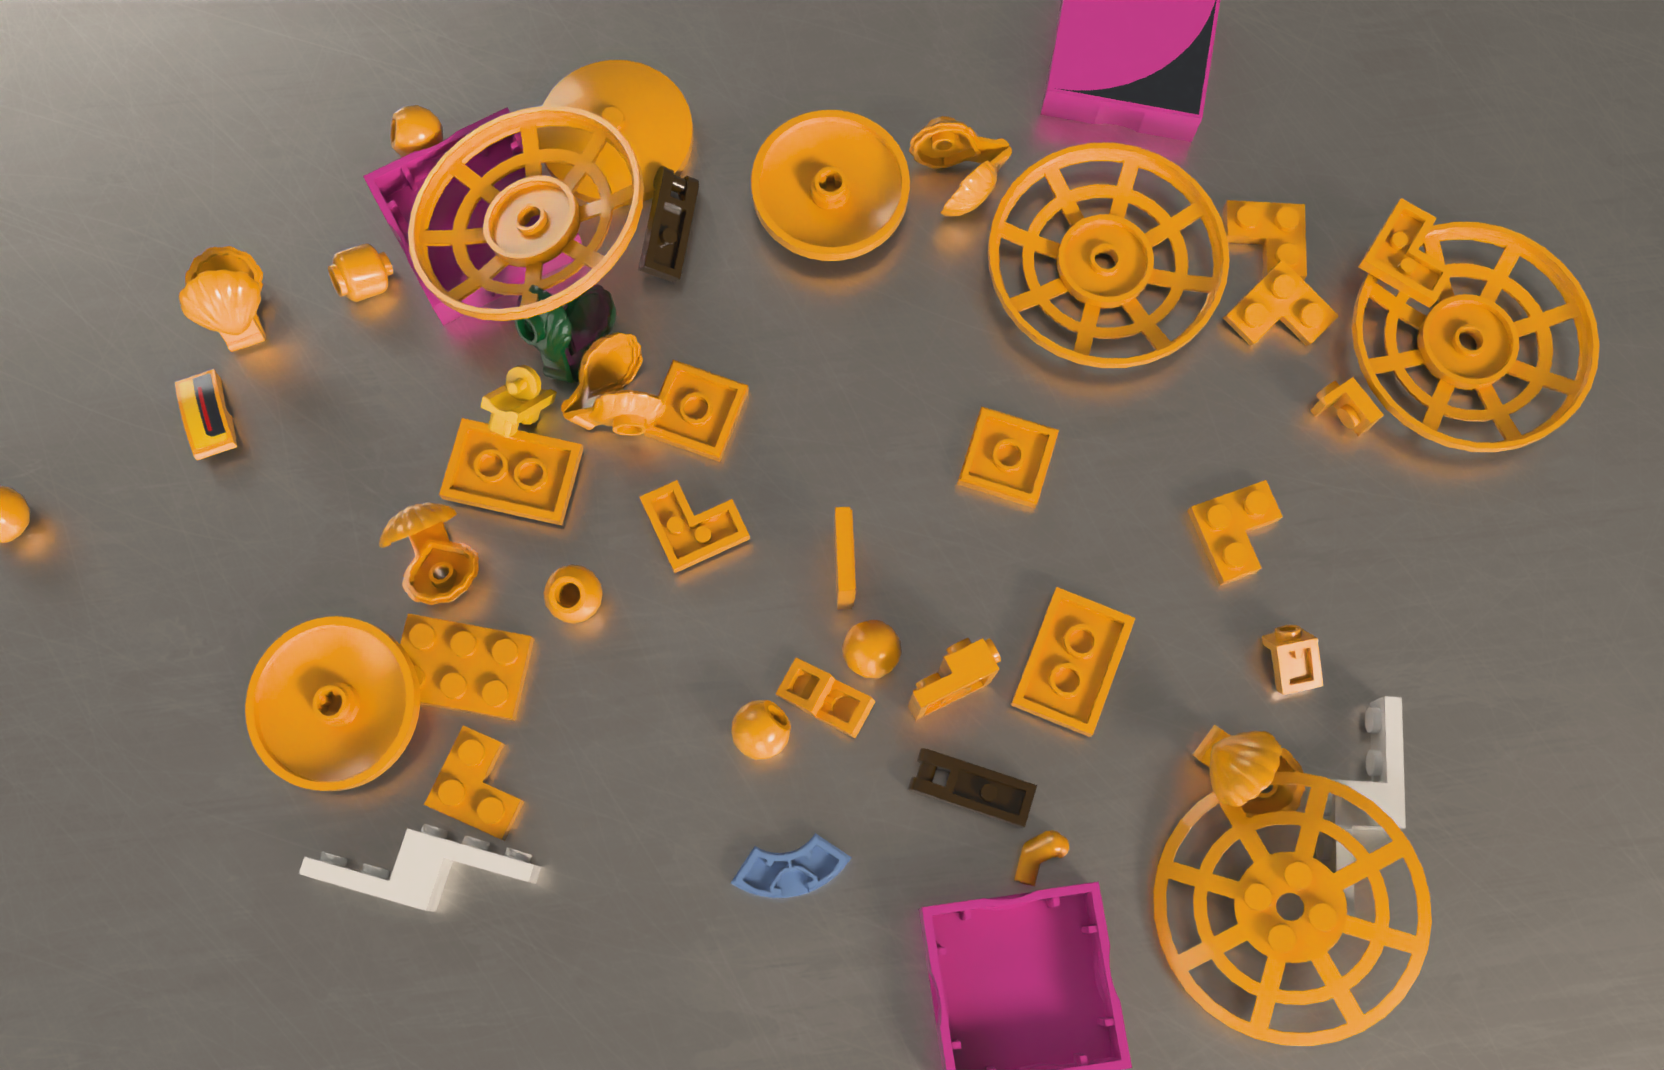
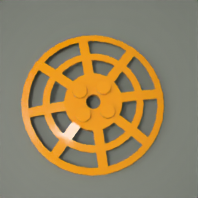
(516, 205)
(1111, 236)
(1494, 335)
(1298, 939)

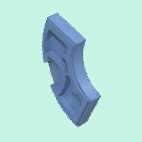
(791, 872)

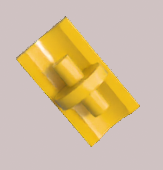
(517, 401)

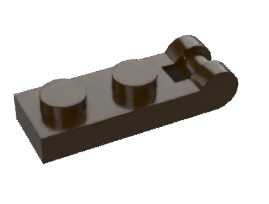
(668, 225)
(974, 788)

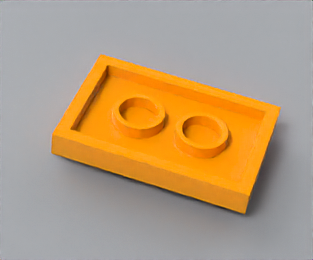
(511, 475)
(1073, 662)
(467, 665)

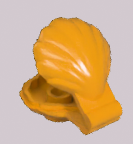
(951, 142)
(224, 295)
(603, 372)
(433, 552)
(1246, 766)

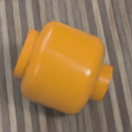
(360, 272)

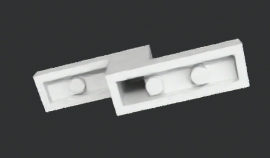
(1386, 790)
(420, 868)

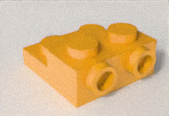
(962, 671)

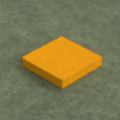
(699, 410)
(1008, 457)
(844, 558)

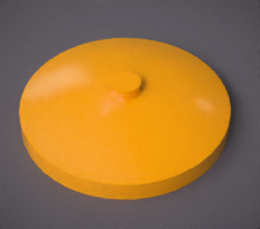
(636, 102)
(830, 185)
(332, 704)

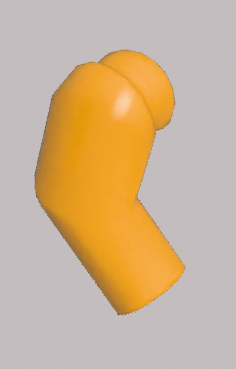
(1038, 850)

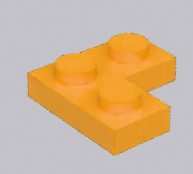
(1274, 226)
(1397, 257)
(1283, 297)
(1224, 526)
(689, 537)
(462, 786)

